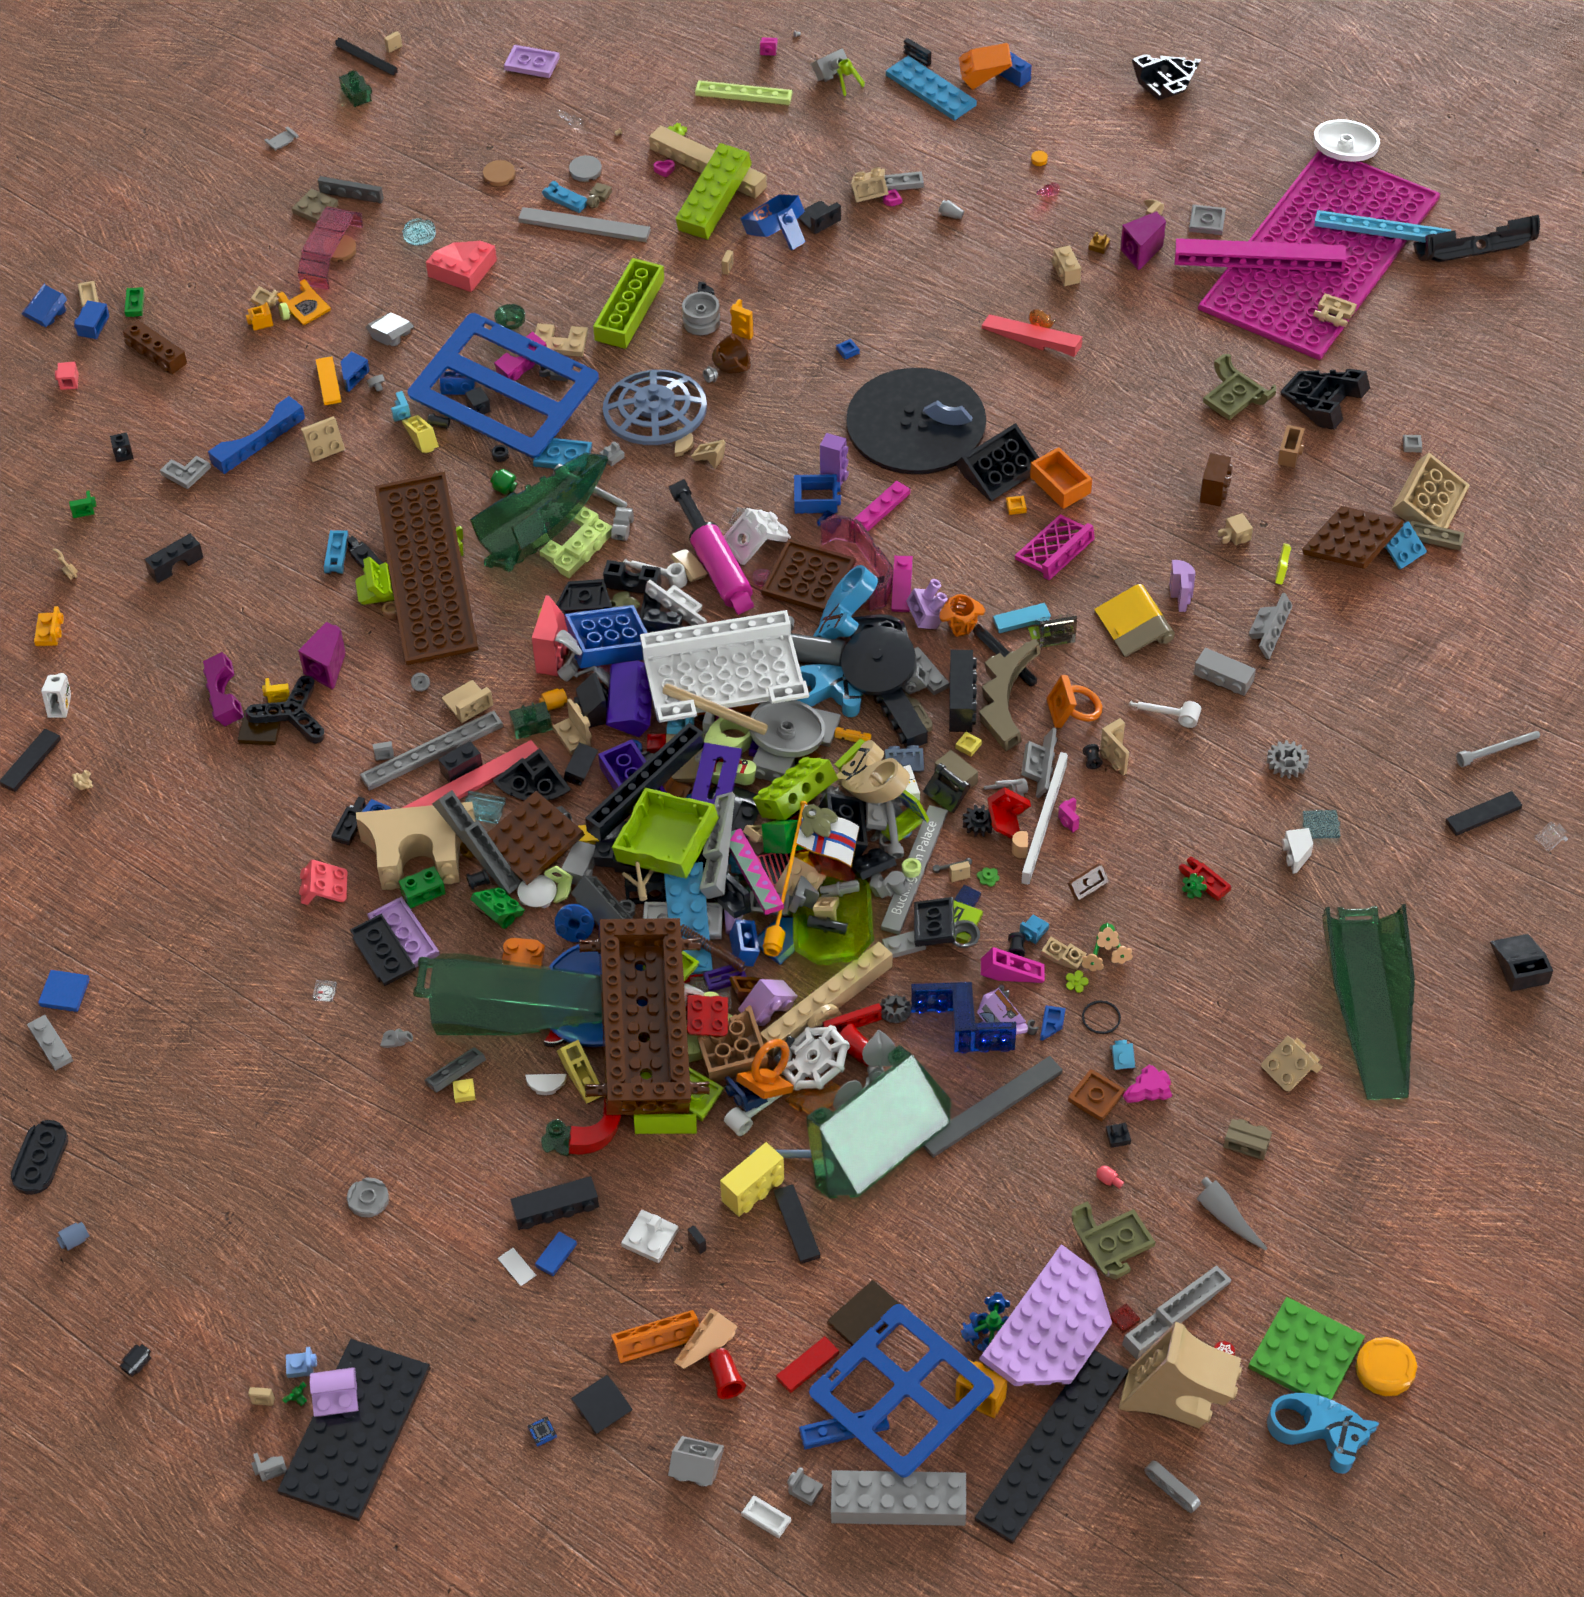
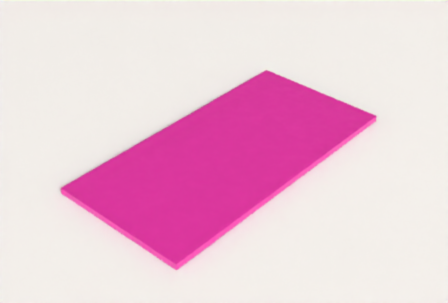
(1283, 301)

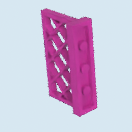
(1065, 551)

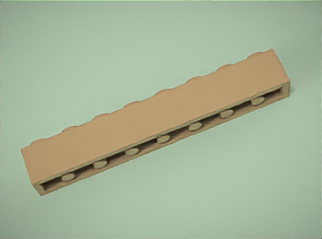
(697, 157)
(835, 991)

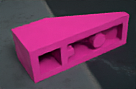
(901, 583)
(1011, 967)

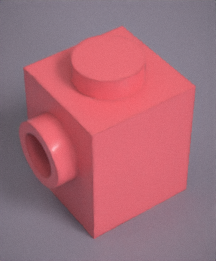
(67, 375)

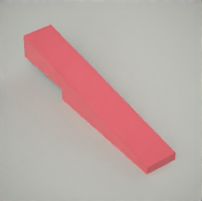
(1033, 335)

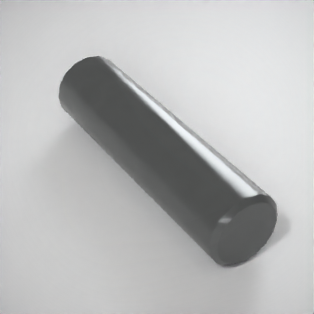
(818, 649)

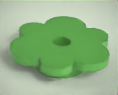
(988, 876)

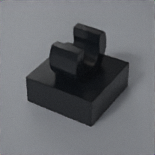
(1118, 1135)

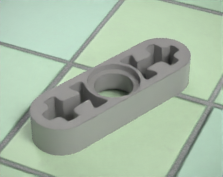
(1172, 1486)

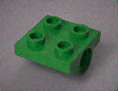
(498, 906)

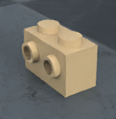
(1066, 265)

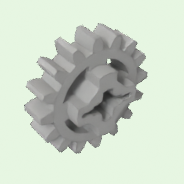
(1287, 759)

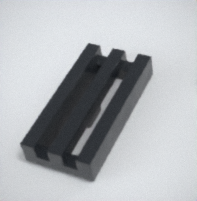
(917, 52)

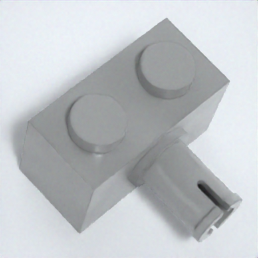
(828, 65)

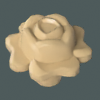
(82, 780)

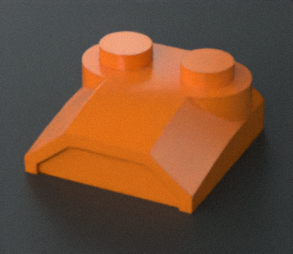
(524, 951)

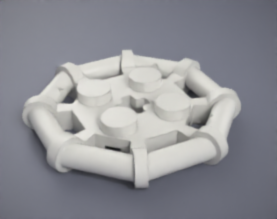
(805, 1046)

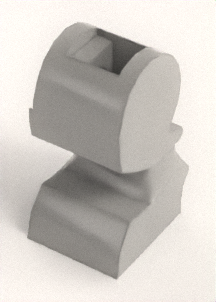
(622, 522)
(894, 882)

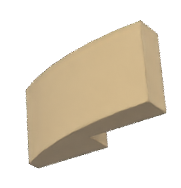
(692, 566)
(1064, 955)

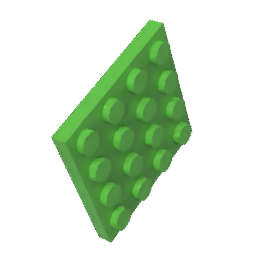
(1306, 1350)

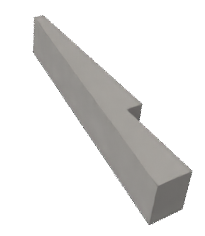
(717, 848)
(1175, 1310)

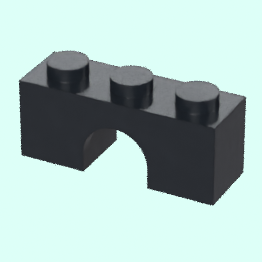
(161, 563)
(619, 578)

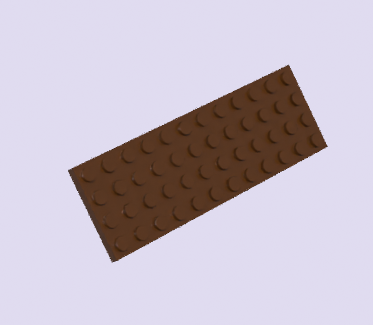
(426, 568)

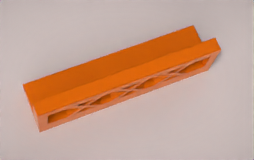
(655, 1336)

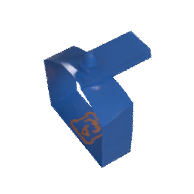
(777, 215)

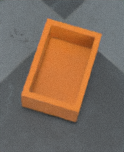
(1061, 477)

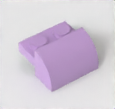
(1182, 583)
(334, 1392)

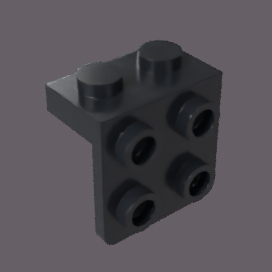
(820, 216)

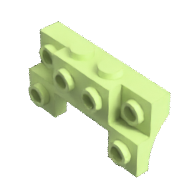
(580, 546)

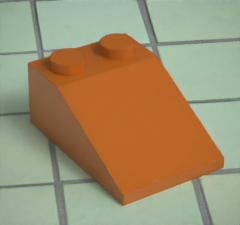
(984, 63)

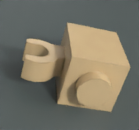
(1236, 529)

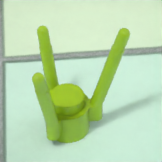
(847, 68)

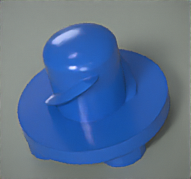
(574, 923)

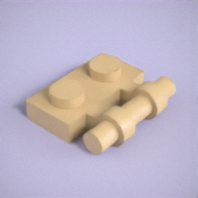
(1335, 306)

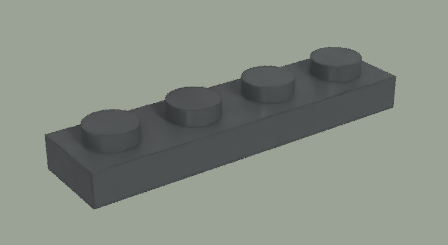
(350, 189)

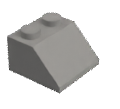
(695, 1461)

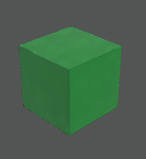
(779, 836)

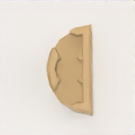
(683, 444)
(822, 1014)

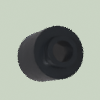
(135, 1360)

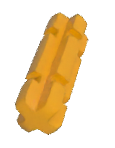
(851, 735)

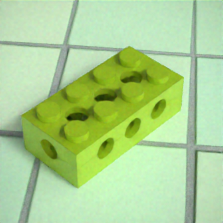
(796, 785)

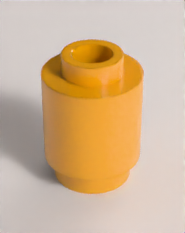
(554, 698)

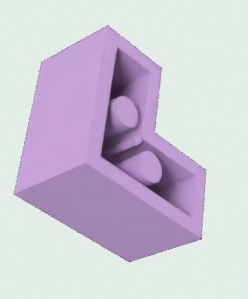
(767, 998)

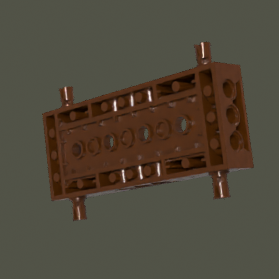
(659, 948)

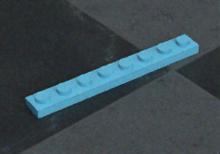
(1375, 226)

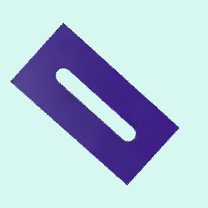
(710, 753)

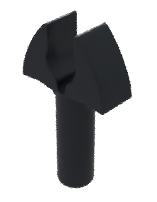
(790, 1040)

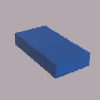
(556, 1254)

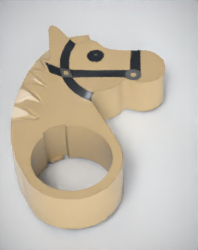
(866, 775)

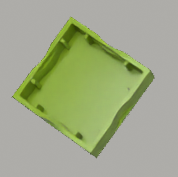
(665, 833)

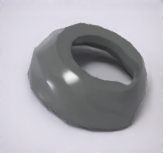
(970, 928)

